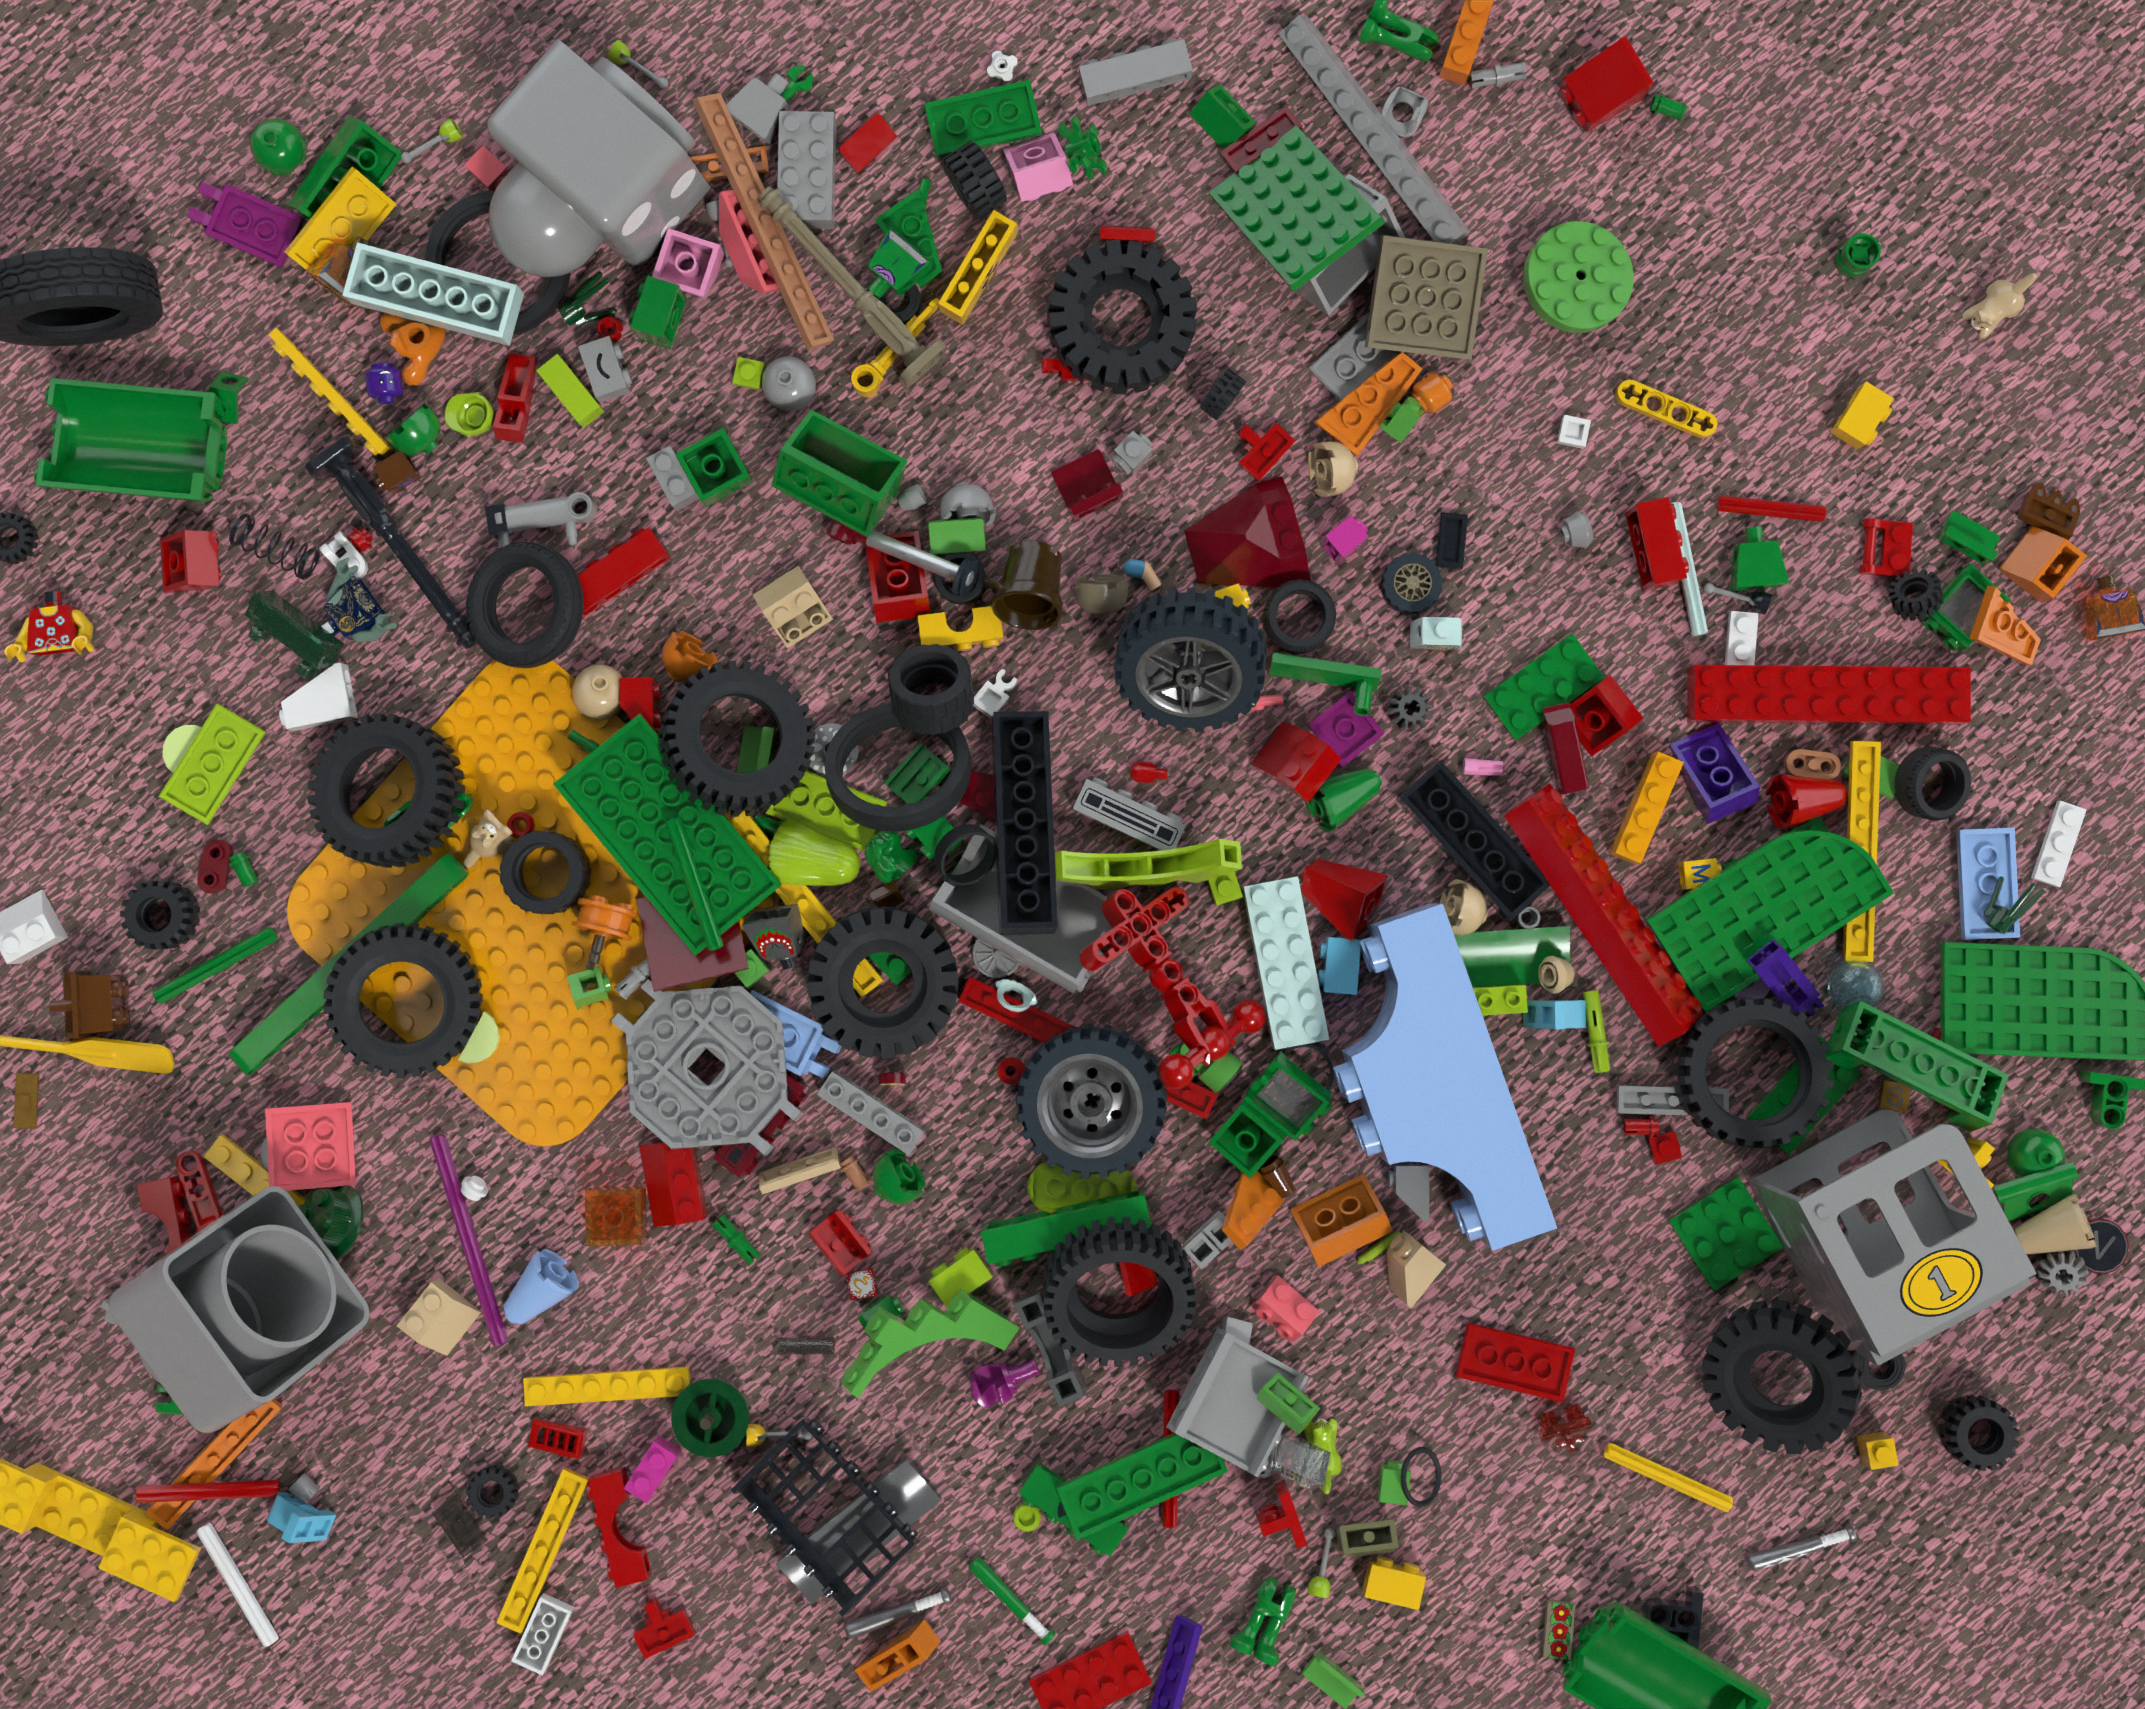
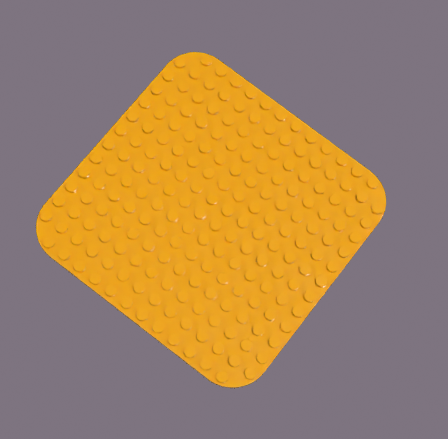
(551, 1060)

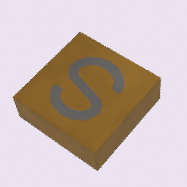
(1893, 1096)

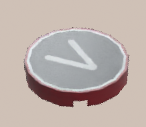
(2110, 1250)

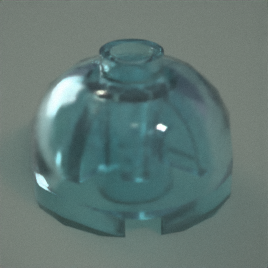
(1853, 983)

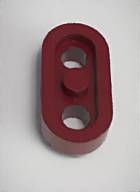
(214, 866)

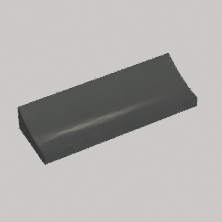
(901, 1486)

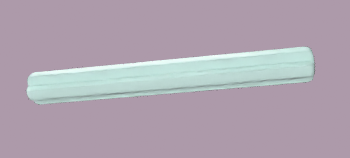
(1690, 584)

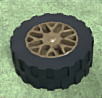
(1411, 583)

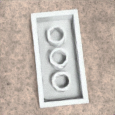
(543, 1634)

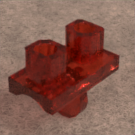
(1576, 1423)

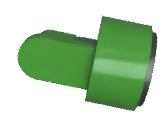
(1218, 1073)

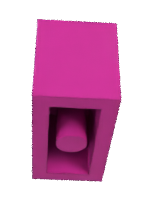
(1345, 539)
(652, 1469)

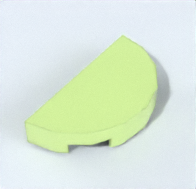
(177, 744)
(483, 1040)

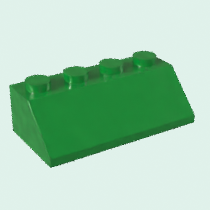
(352, 146)

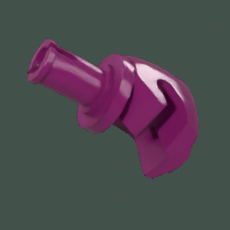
(999, 1381)

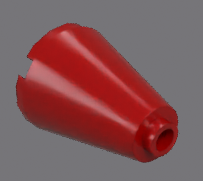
(1802, 799)

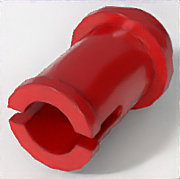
(1641, 1126)

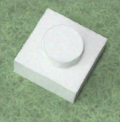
(1573, 431)

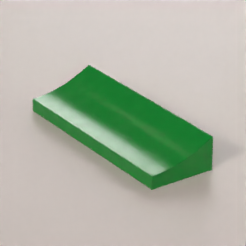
(1511, 955)

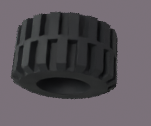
(974, 179)
(138, 910)
(2001, 1438)

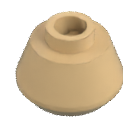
(1555, 974)

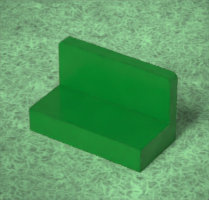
(1222, 117)
(1969, 538)

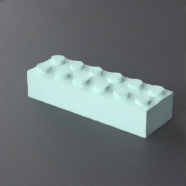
(433, 294)
(1285, 963)

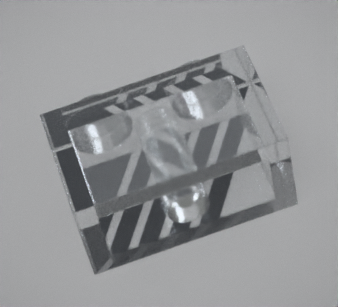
(1300, 1461)

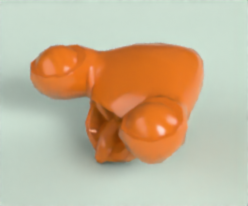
(415, 341)

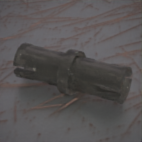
(806, 1346)

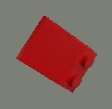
(897, 585)
(1296, 760)

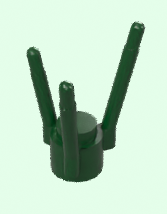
(573, 310)
(2003, 918)

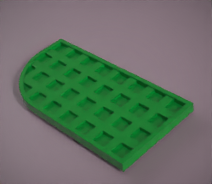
(1785, 890)
(2040, 1002)

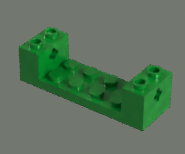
(1919, 1062)

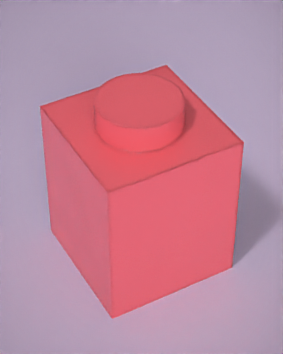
(487, 168)

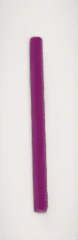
(468, 1240)

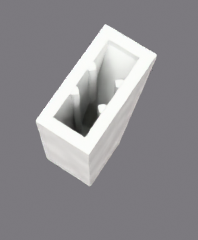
(320, 701)

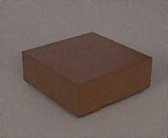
(887, 895)

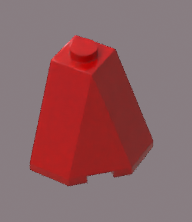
(1343, 894)

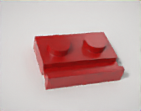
(1137, 234)

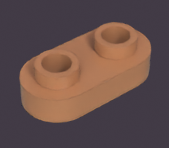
(1811, 764)

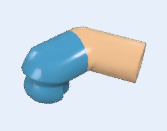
(1142, 570)

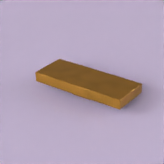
(26, 1101)

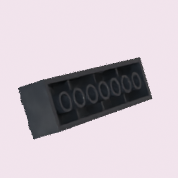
(1024, 823)

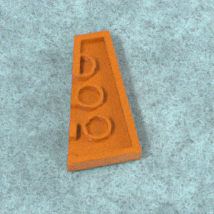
(1367, 406)

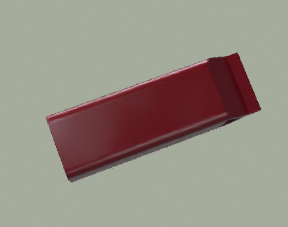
(1565, 749)

